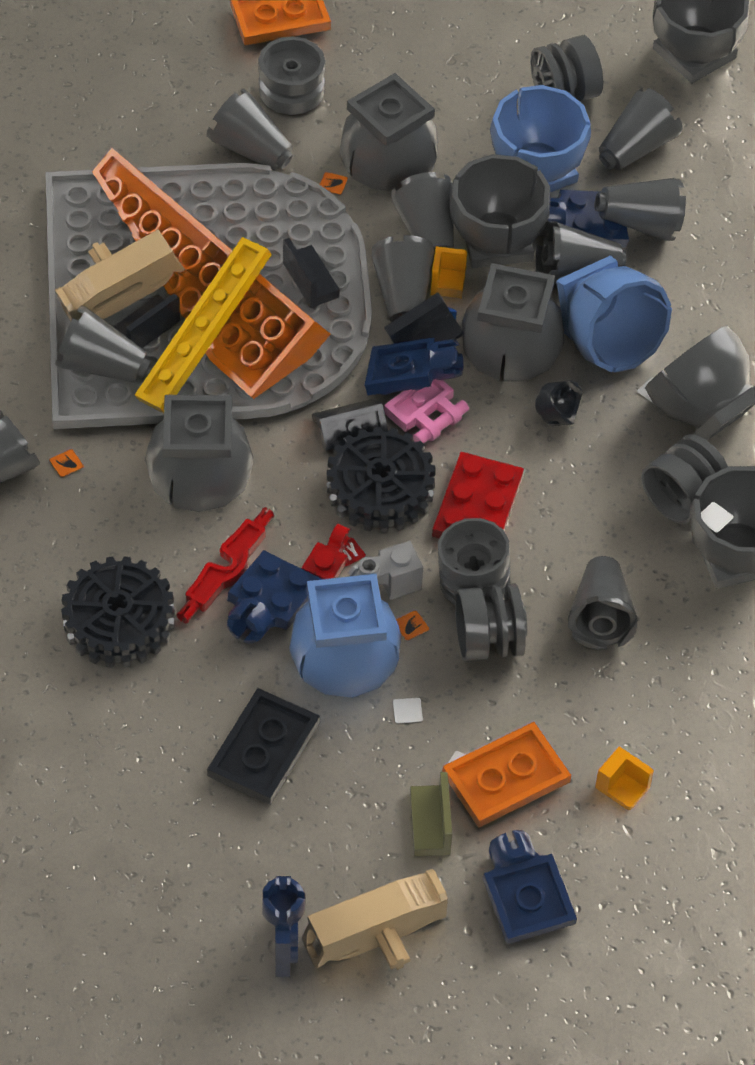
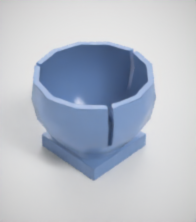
(547, 132)
(613, 314)
(345, 636)

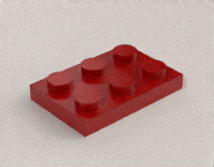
(479, 490)

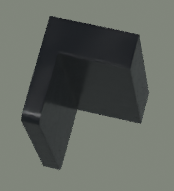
(309, 274)
(150, 320)
(425, 321)
(348, 420)

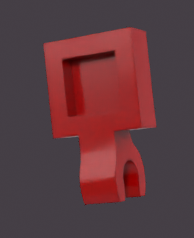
(328, 560)

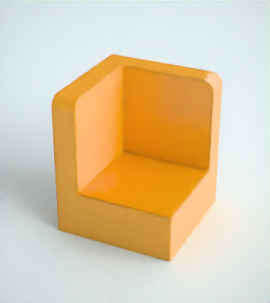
(448, 272)
(624, 778)

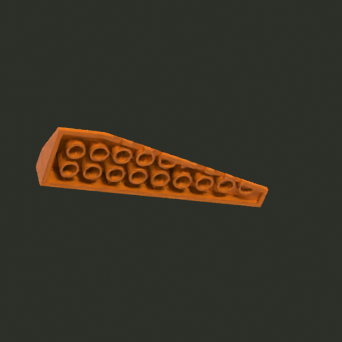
(265, 332)

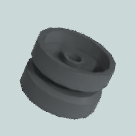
(291, 75)

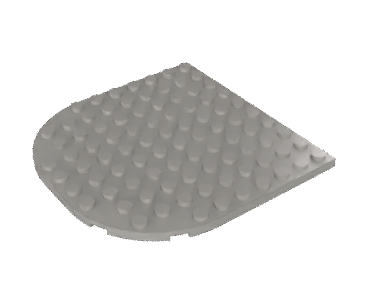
(232, 204)

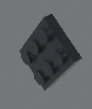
(263, 746)

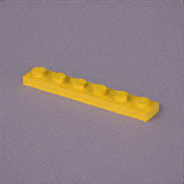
(203, 323)

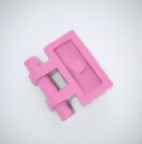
(414, 406)

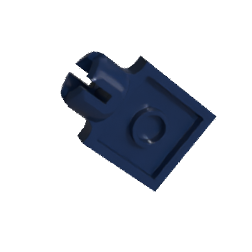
(577, 210)
(412, 365)
(267, 597)
(526, 889)
(283, 907)

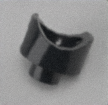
(559, 402)

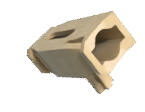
(119, 277)
(377, 920)

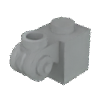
(396, 569)

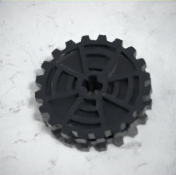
(380, 479)
(118, 611)

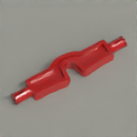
(215, 577)

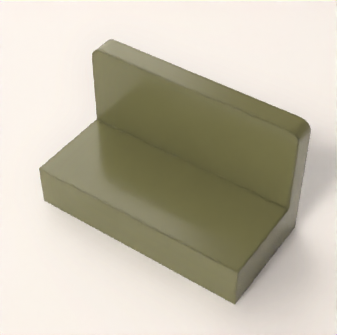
(431, 818)

